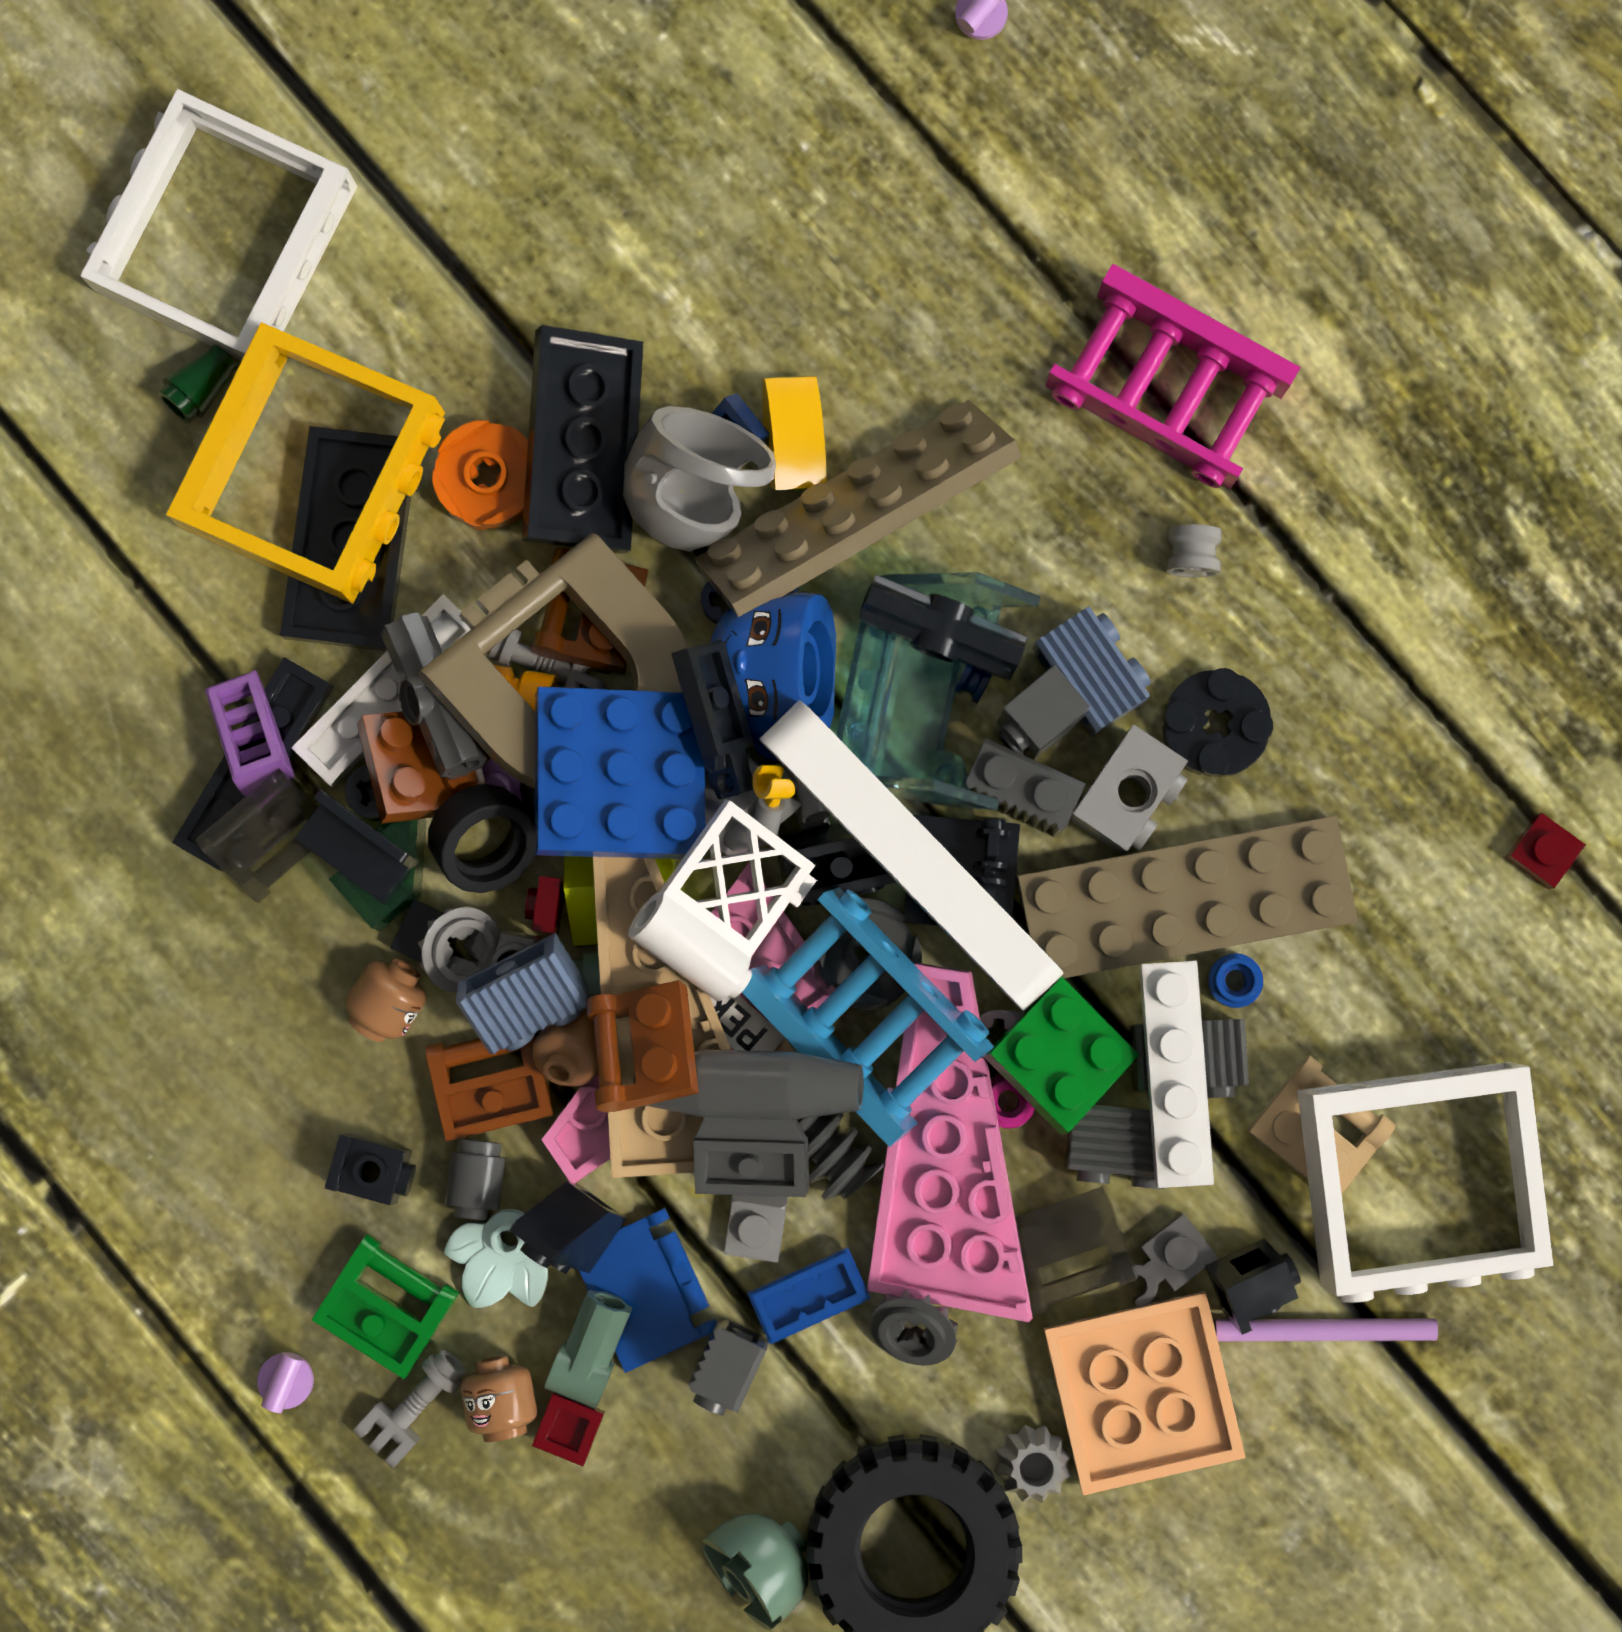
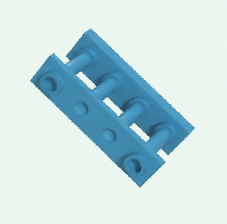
(811, 1029)

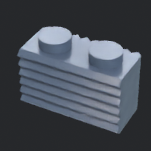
(1095, 667)
(523, 995)

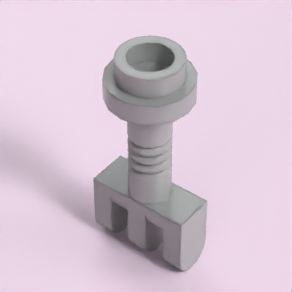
(572, 675)
(442, 1373)

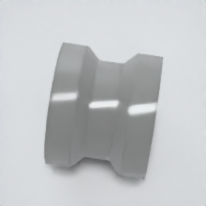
(1194, 551)

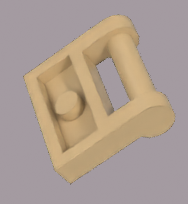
(1281, 1130)

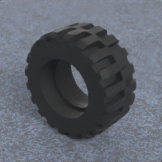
(899, 1470)

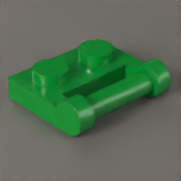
(375, 1322)

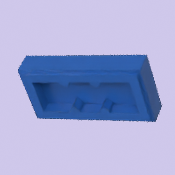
(809, 1295)

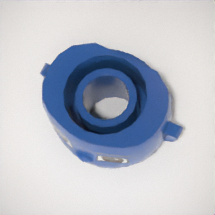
(781, 657)

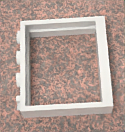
(149, 178)
(1316, 1114)

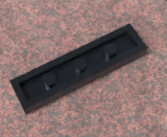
(295, 702)

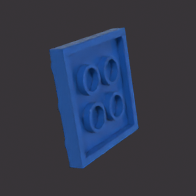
(616, 774)

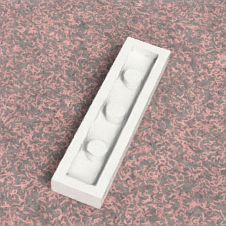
(334, 740)
(1176, 1074)

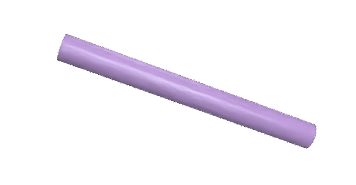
(1331, 1330)

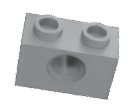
(1137, 759)

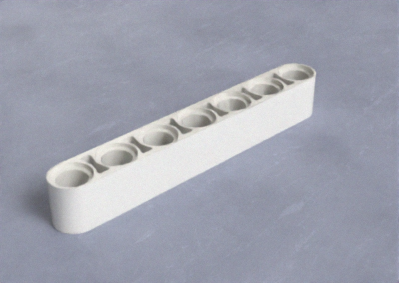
(911, 855)

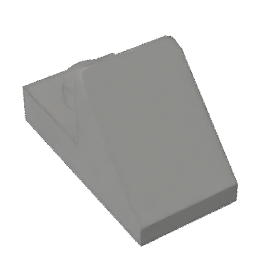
(756, 1227)

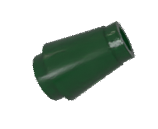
(197, 383)

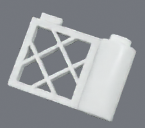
(696, 940)

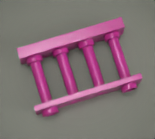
(1216, 350)

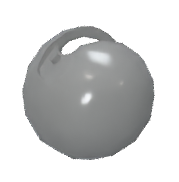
(704, 459)

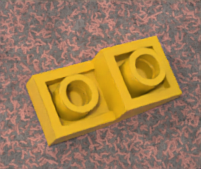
(796, 431)

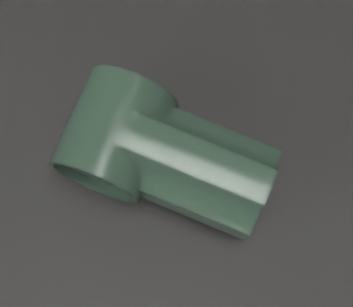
(585, 1359)

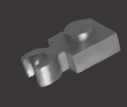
(1173, 1255)

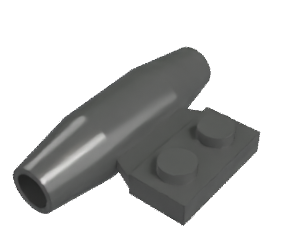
(751, 1117)

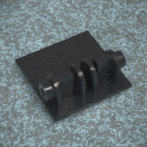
(983, 849)

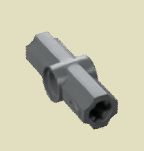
(411, 647)

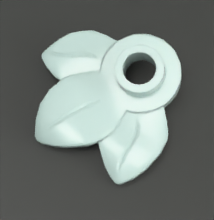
(494, 1266)

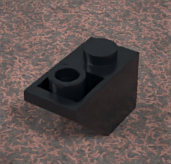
(568, 1229)

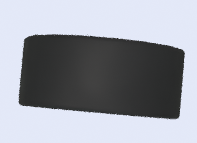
(461, 813)

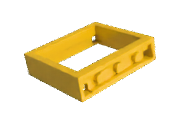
(233, 427)

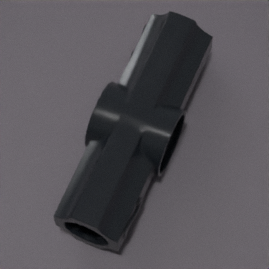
(942, 628)

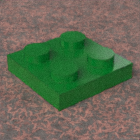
(1061, 1056)

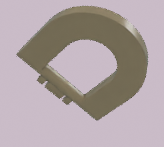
(603, 592)

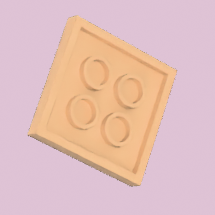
(1144, 1393)

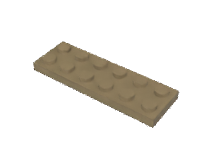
(857, 507)
(1190, 897)

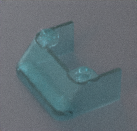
(903, 699)

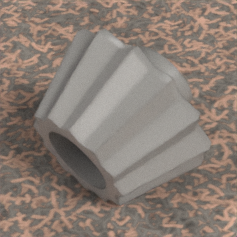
(1033, 1463)

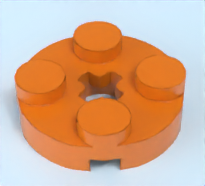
(456, 468)

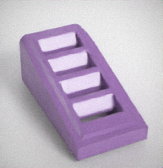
(257, 763)

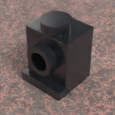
(347, 1165)
(1253, 1283)

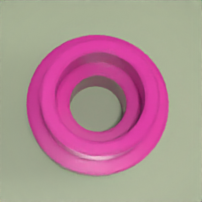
(1020, 1114)

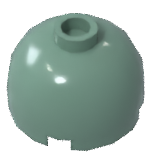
(760, 1564)

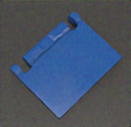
(657, 1284)

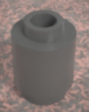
(475, 1178)

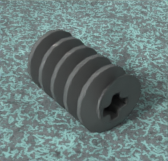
(835, 1157)

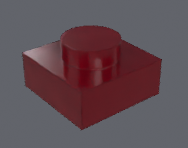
(1545, 851)
(545, 905)
(568, 1429)

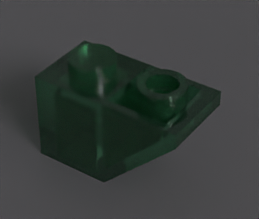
(409, 836)

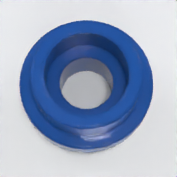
(1252, 980)

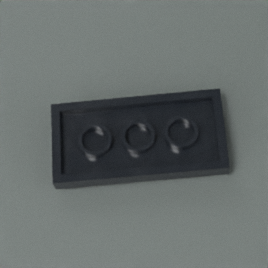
(581, 437)
(334, 489)

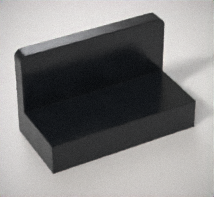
(356, 848)

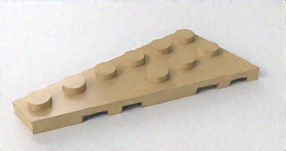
(644, 1137)

